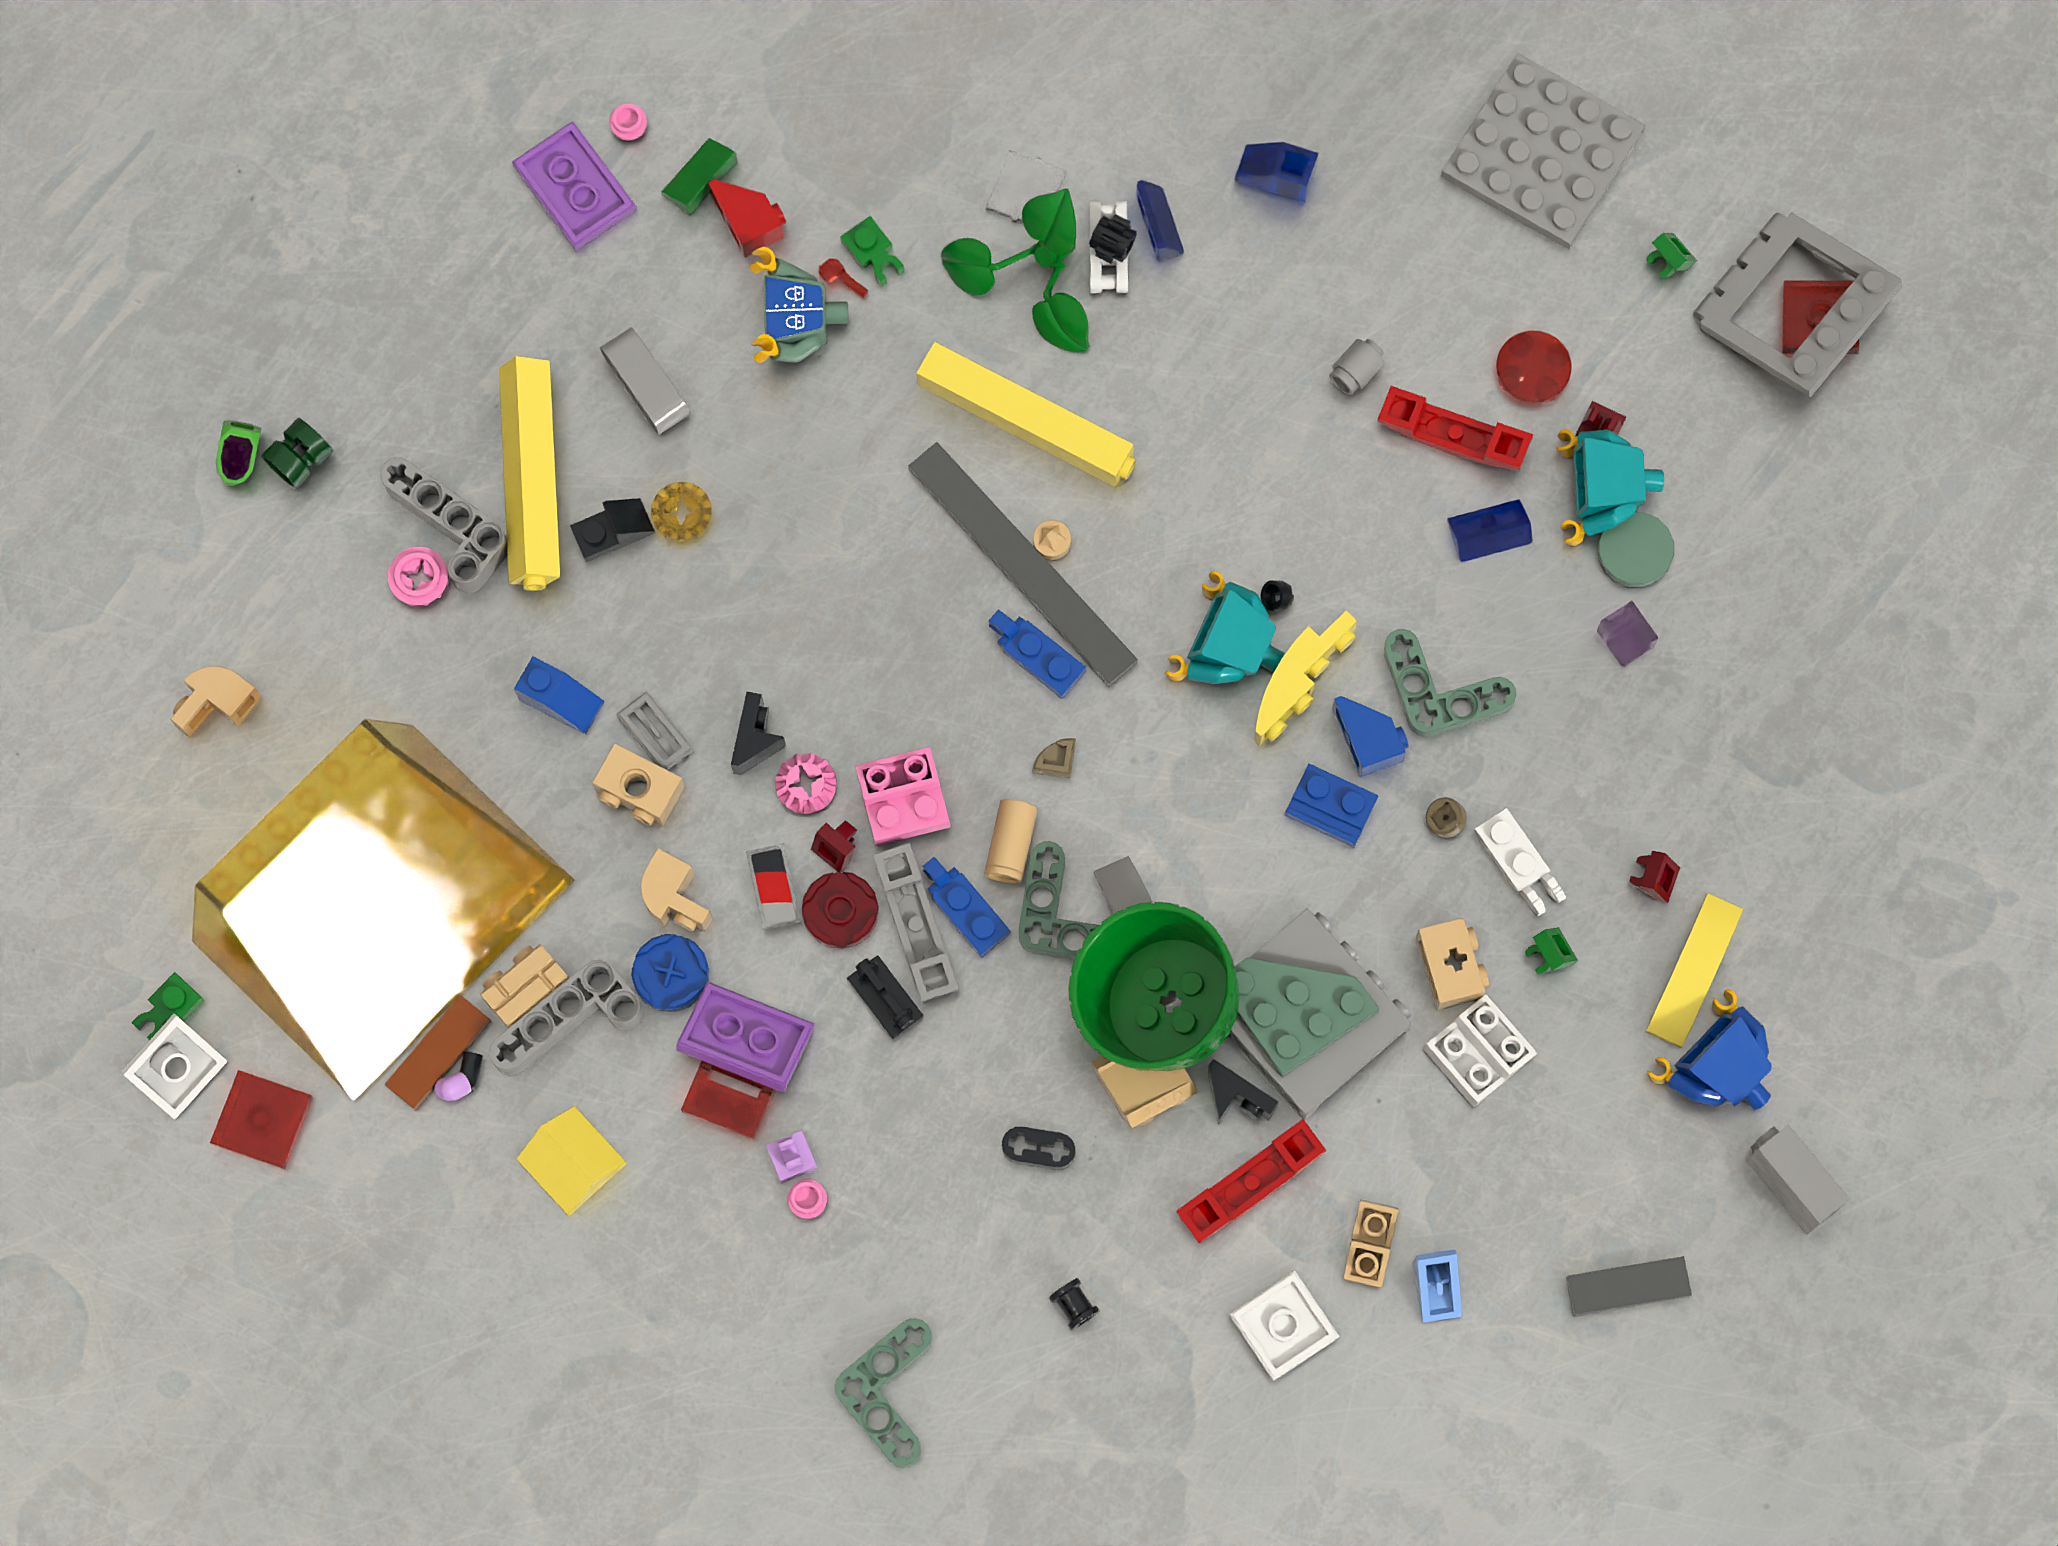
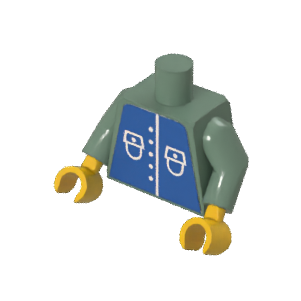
(793, 311)

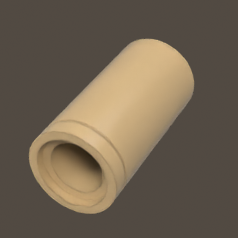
(1010, 841)

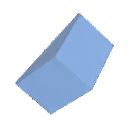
(1437, 1285)

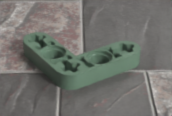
(1440, 704)
(1047, 916)
(875, 1381)

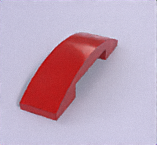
(1453, 432)
(1252, 1182)

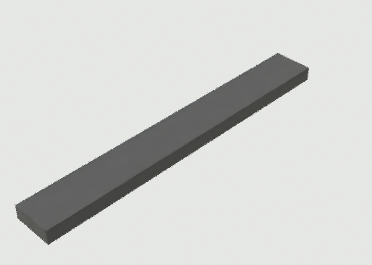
(1023, 564)

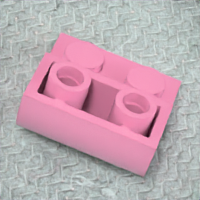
(902, 796)

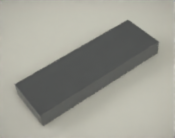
(1628, 1286)

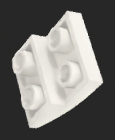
(1479, 1050)

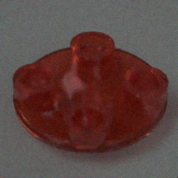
(1533, 366)

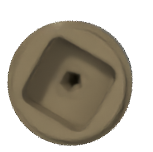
(1446, 817)

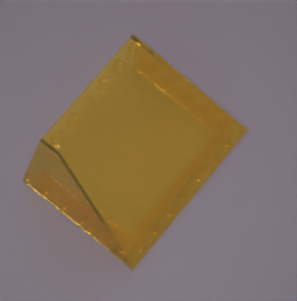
(371, 900)

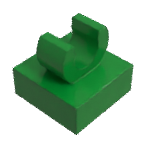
(1674, 253)
(1554, 949)

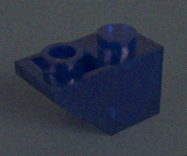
(1278, 168)

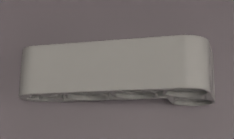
(440, 517)
(562, 1024)

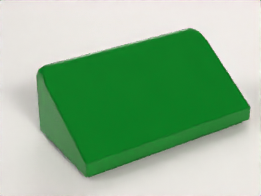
(691, 182)

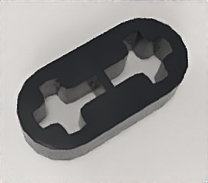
(1036, 1157)

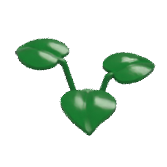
(1053, 223)

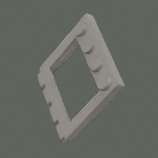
(1833, 334)

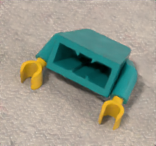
(1607, 481)
(1231, 638)

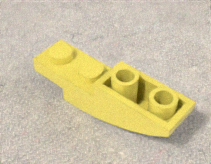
(1289, 686)

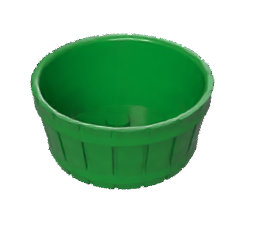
(1134, 964)

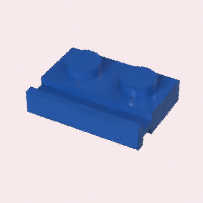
(1331, 805)

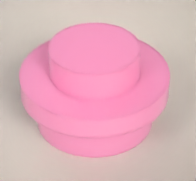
(628, 122)
(807, 1199)

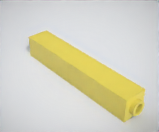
(1026, 415)
(529, 473)

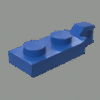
(1037, 653)
(965, 908)

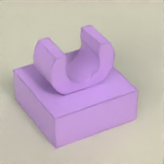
(791, 1156)

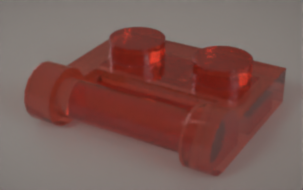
(724, 1105)

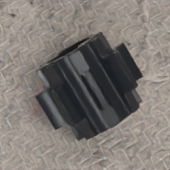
(1113, 238)

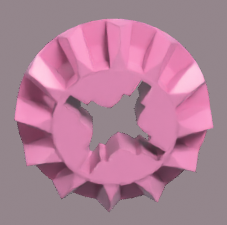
(409, 563)
(796, 798)

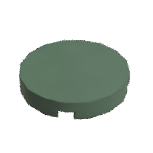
(1636, 550)

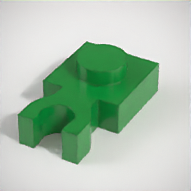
(870, 246)
(170, 998)

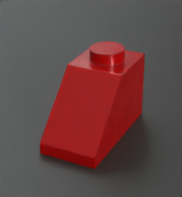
(748, 216)

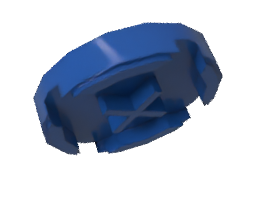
(670, 972)

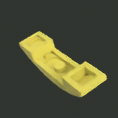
(1694, 970)

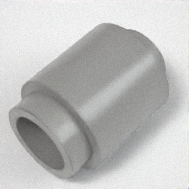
(1357, 366)

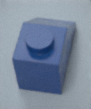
(558, 695)
(1369, 736)

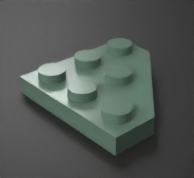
(1298, 1009)

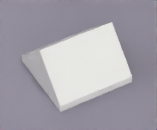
(174, 1066)

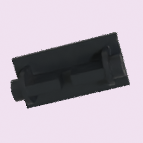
(884, 996)

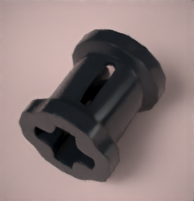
(1074, 1304)

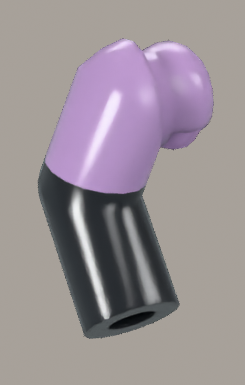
(462, 1082)

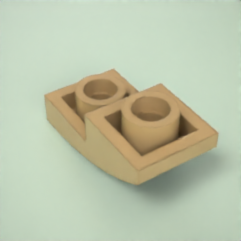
(1370, 1243)

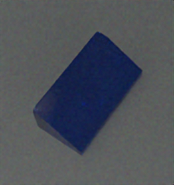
(1158, 220)
(1490, 530)

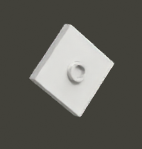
(1284, 1326)

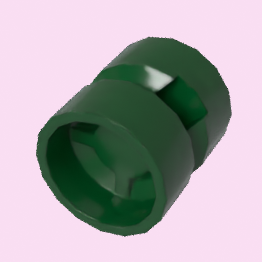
(289, 463)

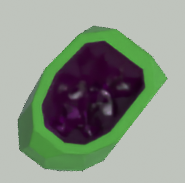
(237, 451)

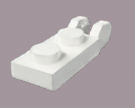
(1518, 859)

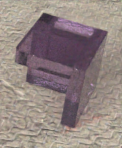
(1627, 634)

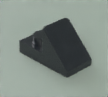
(612, 529)
(750, 745)
(1229, 1086)

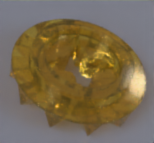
(669, 500)

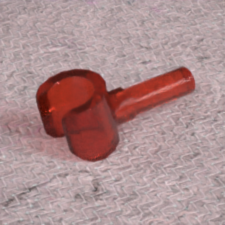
(833, 269)

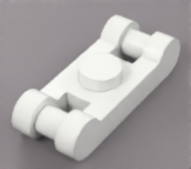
(1109, 281)

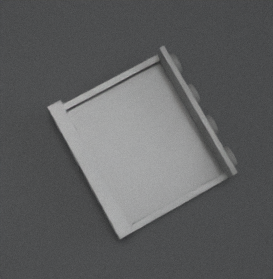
(1310, 945)

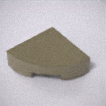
(1056, 759)

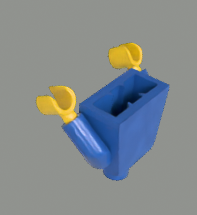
(1724, 1061)

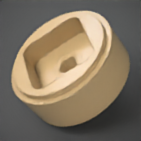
(1052, 539)

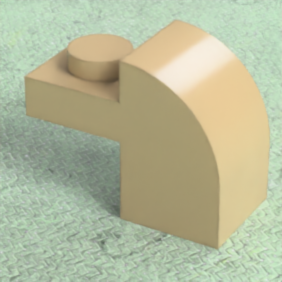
(214, 689)
(663, 892)

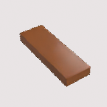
(437, 1052)

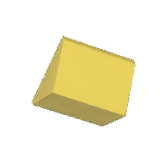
(570, 1159)

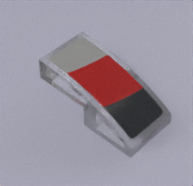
(773, 886)

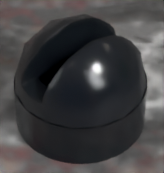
(1274, 588)

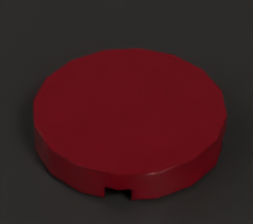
(840, 910)

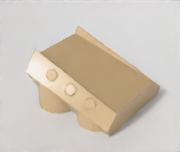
(1140, 1093)

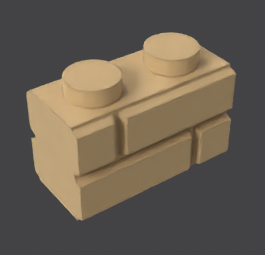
(522, 985)

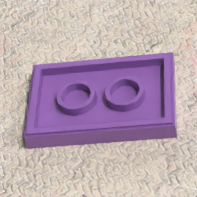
(574, 185)
(745, 1037)

